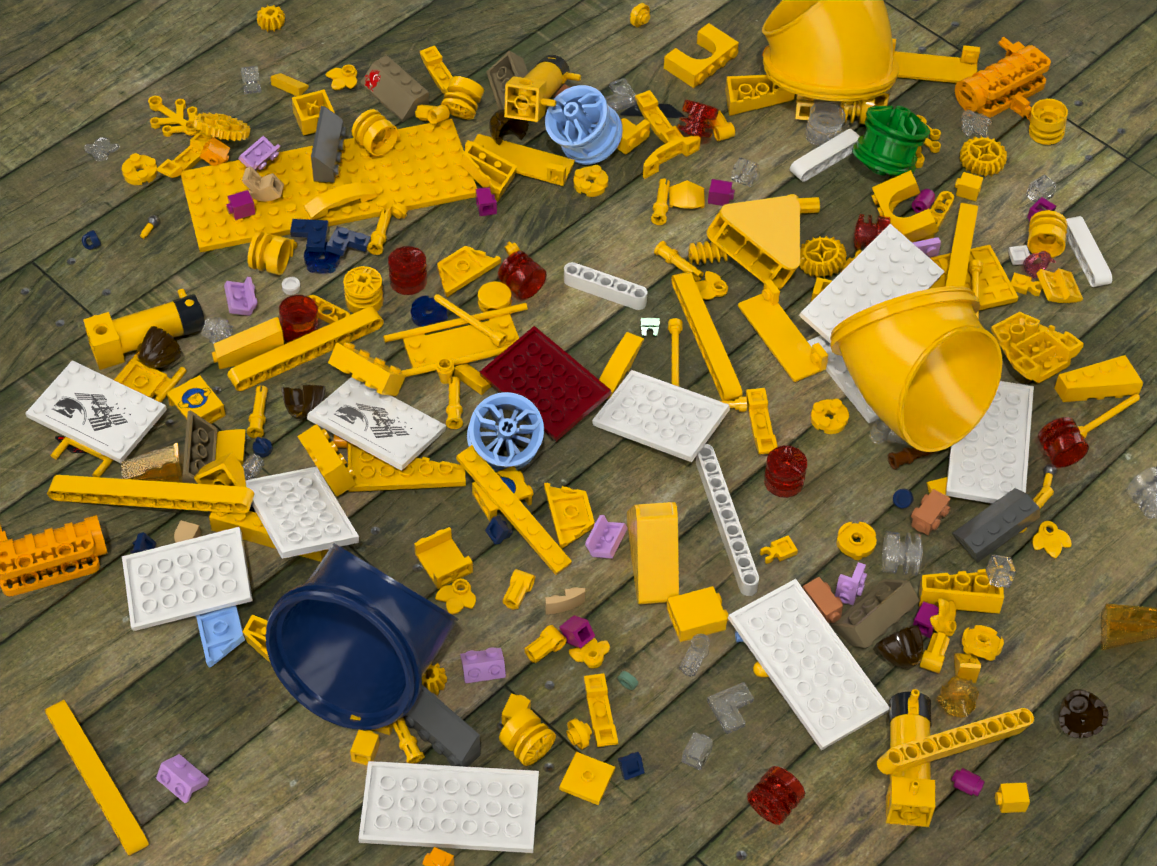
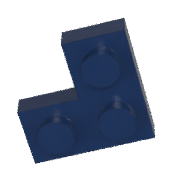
(313, 230)
(344, 238)

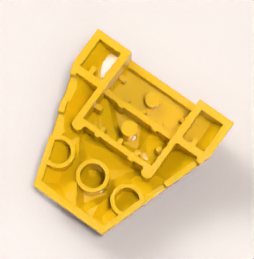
(1034, 348)

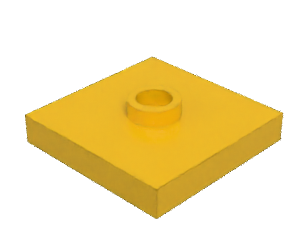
(587, 778)

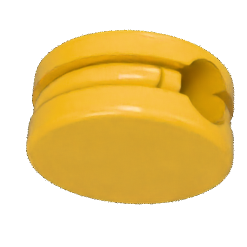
(494, 296)

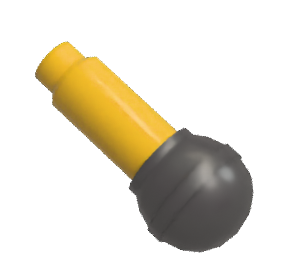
(153, 221)
(1049, 471)

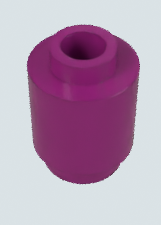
(923, 200)
(968, 782)

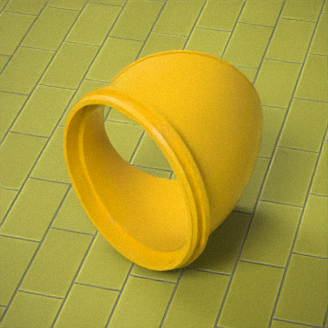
(830, 49)
(923, 364)

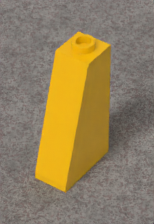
(248, 344)

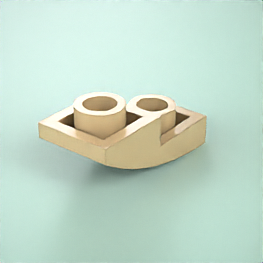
(573, 598)

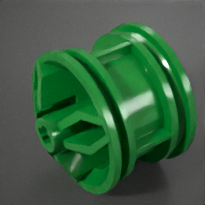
(890, 140)

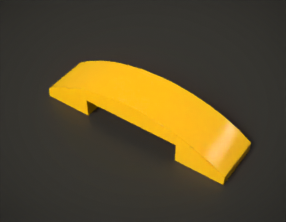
(436, 68)
(658, 122)
(684, 145)
(186, 159)
(338, 196)
(760, 420)
(599, 710)

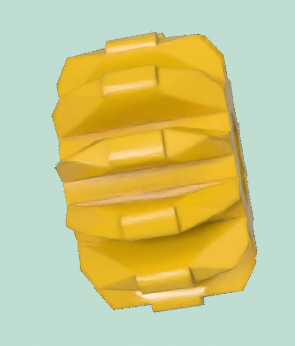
(270, 18)
(434, 679)

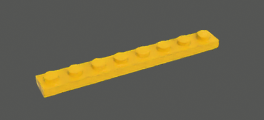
(514, 510)

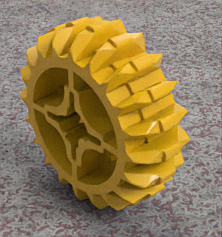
(983, 156)
(833, 256)

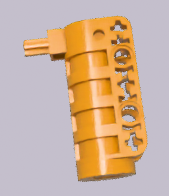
(1004, 79)
(48, 554)

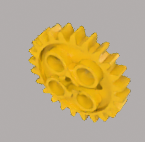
(221, 126)

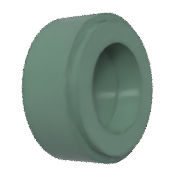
(627, 680)

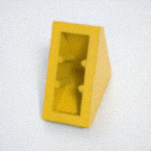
(967, 666)

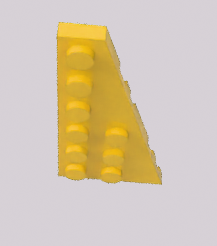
(376, 474)

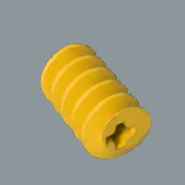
(705, 252)

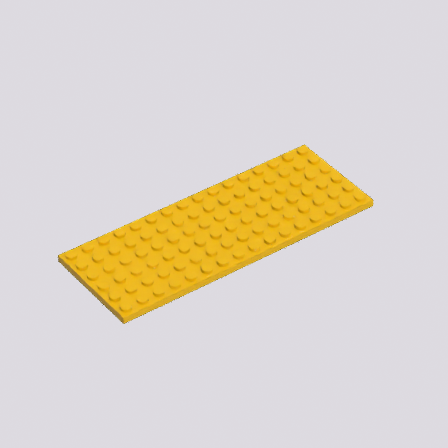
(416, 172)

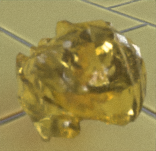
(958, 697)

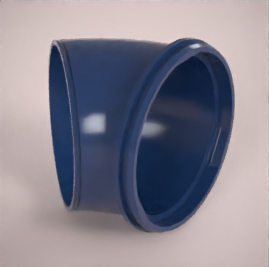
(354, 642)

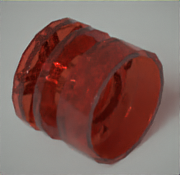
(697, 118)
(867, 231)
(407, 270)
(522, 275)
(298, 317)
(1063, 442)
(785, 471)
(776, 795)

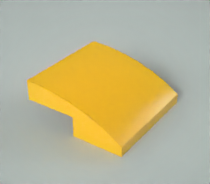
(1059, 286)
(231, 441)

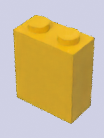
(697, 613)

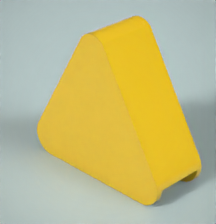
(761, 236)
(654, 551)

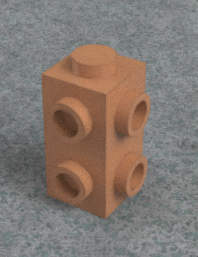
(930, 512)
(824, 600)

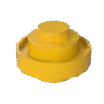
(640, 15)
(578, 733)

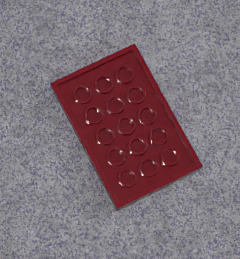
(549, 379)

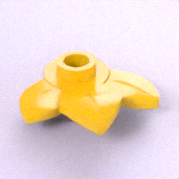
(343, 77)
(712, 286)
(1052, 541)
(455, 598)
(945, 620)
(591, 654)

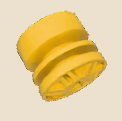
(463, 97)
(857, 108)
(1048, 121)
(375, 132)
(1047, 233)
(269, 253)
(363, 289)
(527, 737)

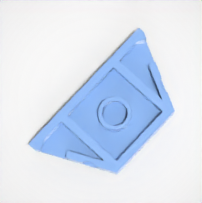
(220, 633)

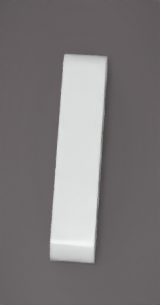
(824, 155)
(1087, 252)
(605, 286)

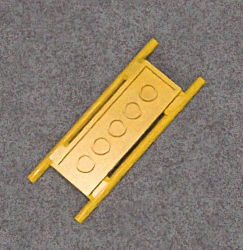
(458, 344)
(141, 379)

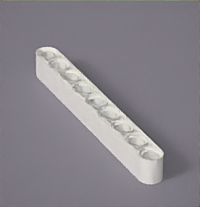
(718, 492)

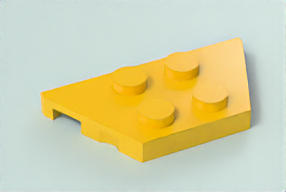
(464, 267)
(569, 513)

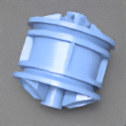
(584, 125)
(505, 430)

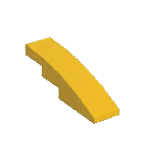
(621, 361)

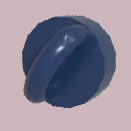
(93, 238)
(262, 447)
(903, 498)

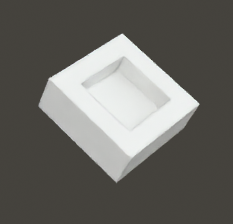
(1018, 254)

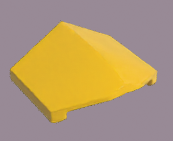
(686, 195)

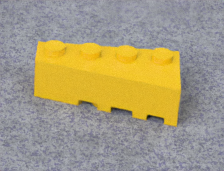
(753, 92)
(365, 368)
(1100, 380)
(326, 459)
(965, 589)

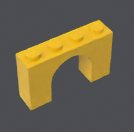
(695, 71)
(893, 192)

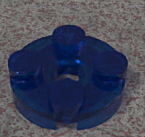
(325, 265)
(419, 314)

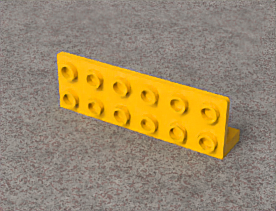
(937, 67)
(529, 161)
(782, 335)

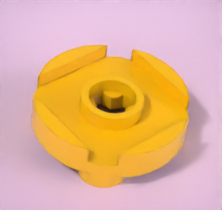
(136, 162)
(593, 173)
(829, 407)
(854, 549)
(988, 649)

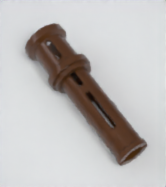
(905, 456)

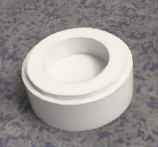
(291, 285)

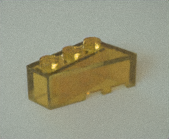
(157, 465)
(1127, 625)

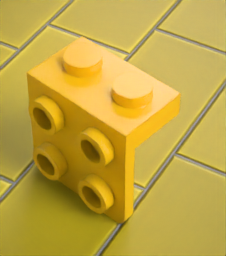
(633, 135)

